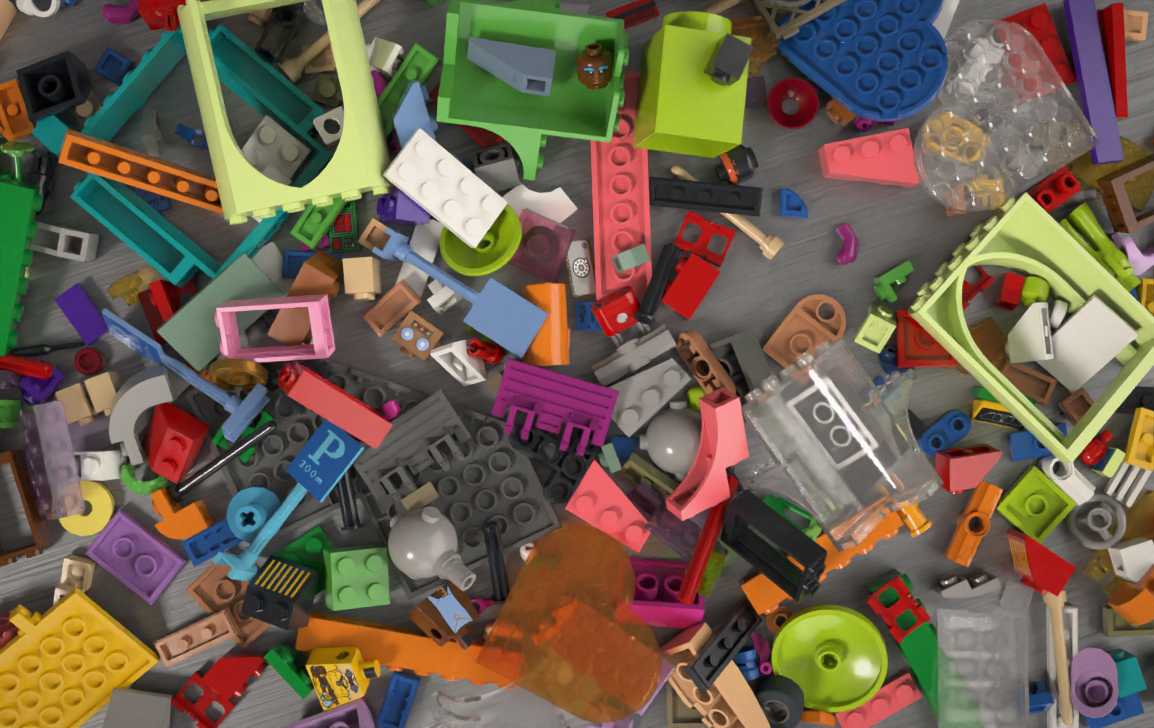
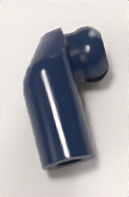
(889, 360)

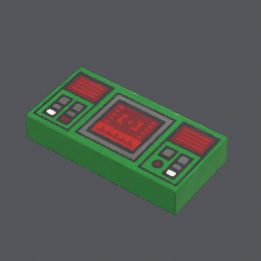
(345, 230)

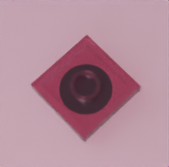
(542, 246)

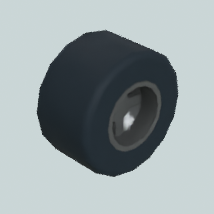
(780, 701)

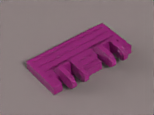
(555, 400)

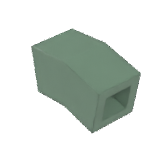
(630, 258)

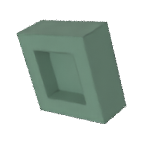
(609, 458)

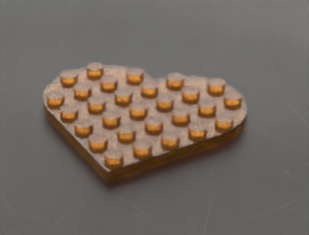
(573, 630)

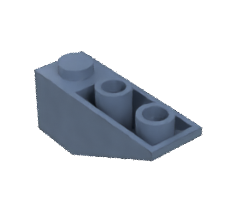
(517, 65)

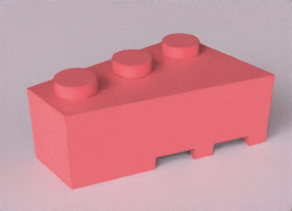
(873, 158)
(608, 508)

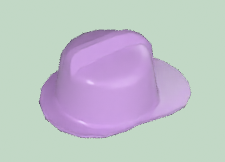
(1093, 682)

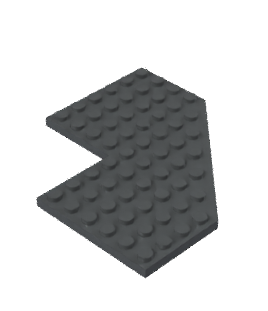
(482, 488)

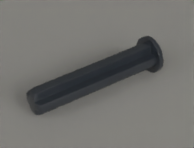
(657, 285)
(348, 502)
(496, 562)

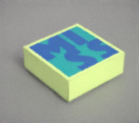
(1109, 463)

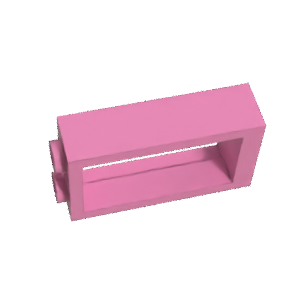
(320, 324)

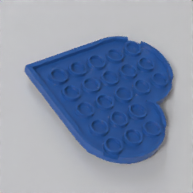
(873, 55)

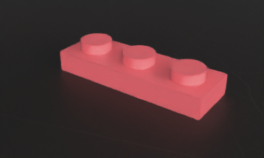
(890, 698)

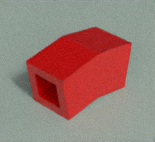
(1009, 291)

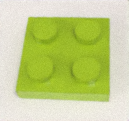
(1035, 504)

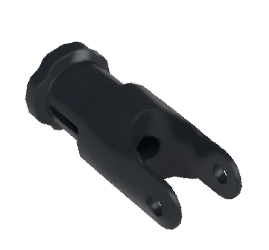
(41, 173)

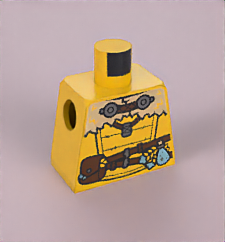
(340, 674)

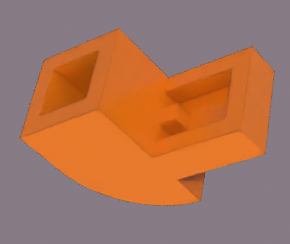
(180, 522)
(1136, 600)

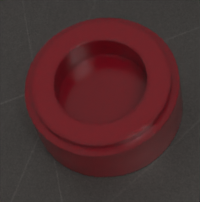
(89, 361)

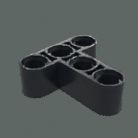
(558, 462)

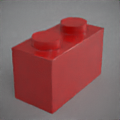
(689, 285)

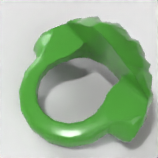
(138, 486)

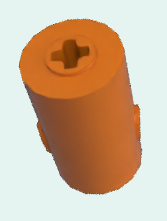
(553, 338)

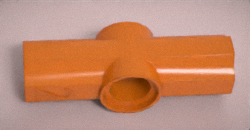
(965, 541)

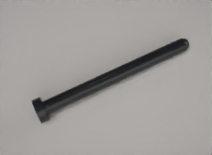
(179, 491)

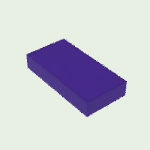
(82, 314)

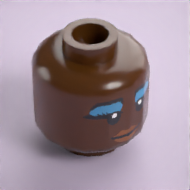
(594, 66)

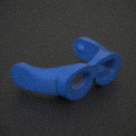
(189, 135)

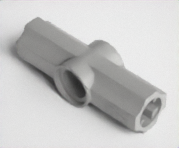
(634, 356)

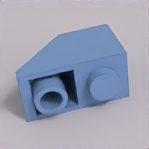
(413, 114)

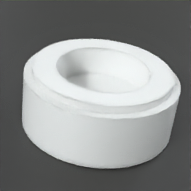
(1057, 312)

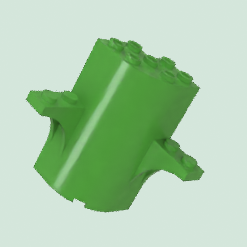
(482, 100)

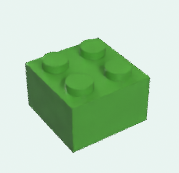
(356, 576)

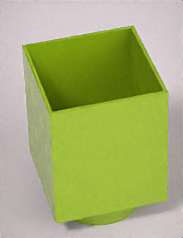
(677, 101)

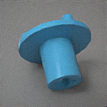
(251, 511)

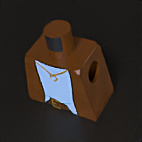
(446, 616)

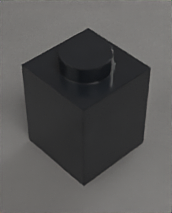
(728, 60)

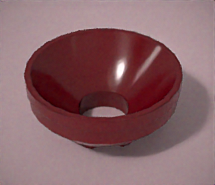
(802, 93)

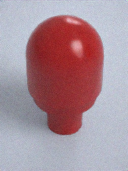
(1096, 449)

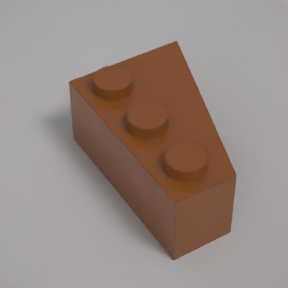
(317, 276)

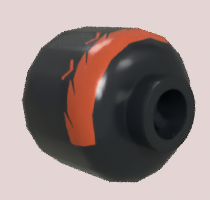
(736, 165)

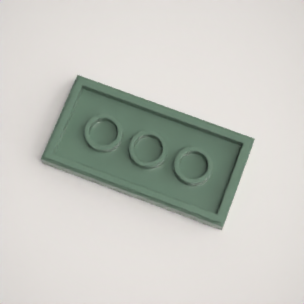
(193, 326)

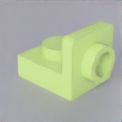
(876, 328)

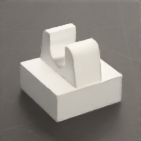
(443, 297)

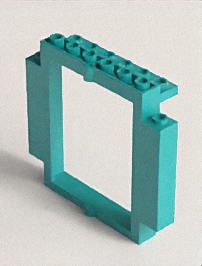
(133, 217)

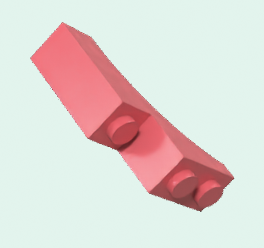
(720, 446)

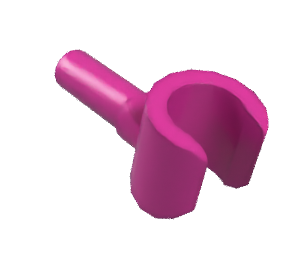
(391, 410)
(484, 603)

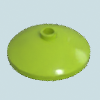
(501, 237)

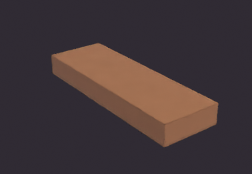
(197, 637)

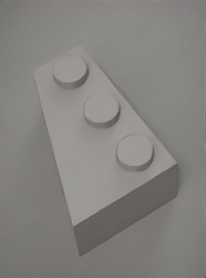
(646, 393)

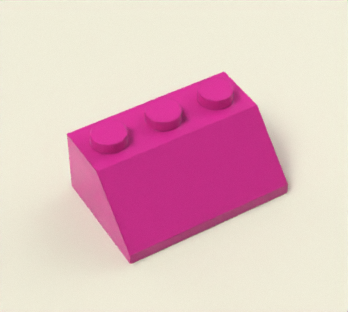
(657, 594)

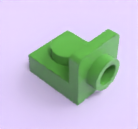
(894, 275)

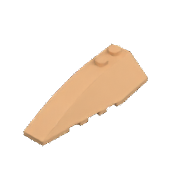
(728, 700)

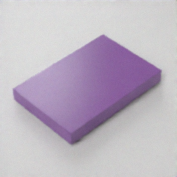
(136, 556)

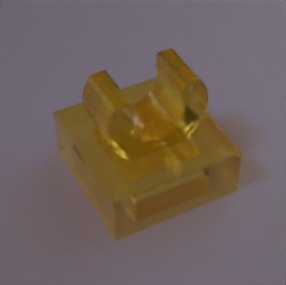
(126, 287)

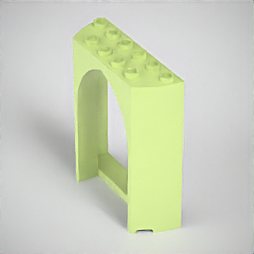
(362, 148)
(1035, 245)

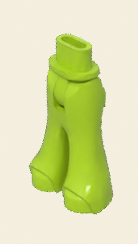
(1105, 251)

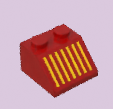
(1038, 565)

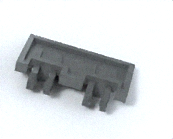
(409, 445)

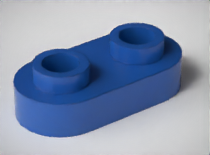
(945, 432)

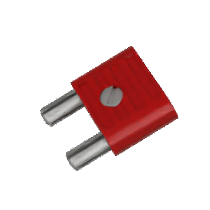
(616, 313)

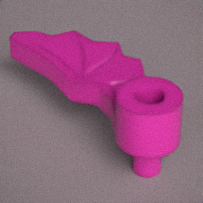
(763, 652)

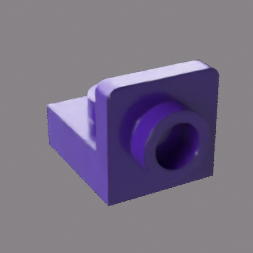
(38, 390)

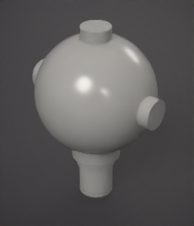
(673, 439)
(426, 546)

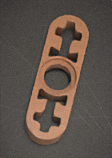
(699, 346)

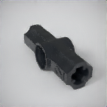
(279, 34)

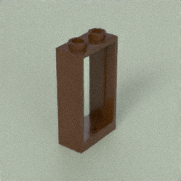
(1117, 199)
(28, 495)

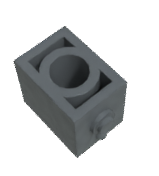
(497, 167)

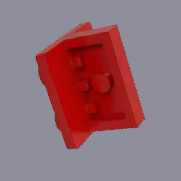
(162, 302)

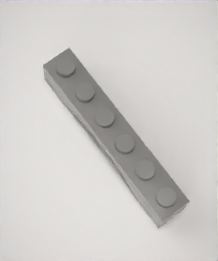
(65, 242)

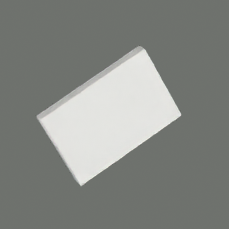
(1087, 343)

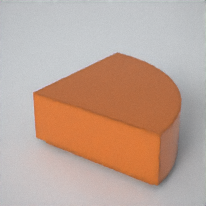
(818, 717)

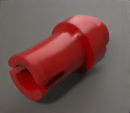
(489, 351)

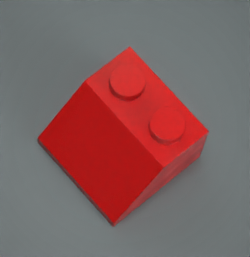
(173, 441)

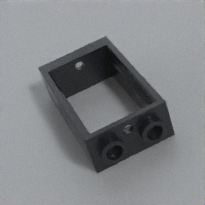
(735, 533)

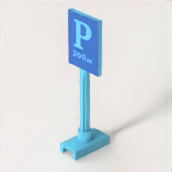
(317, 471)

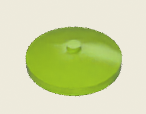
(831, 656)

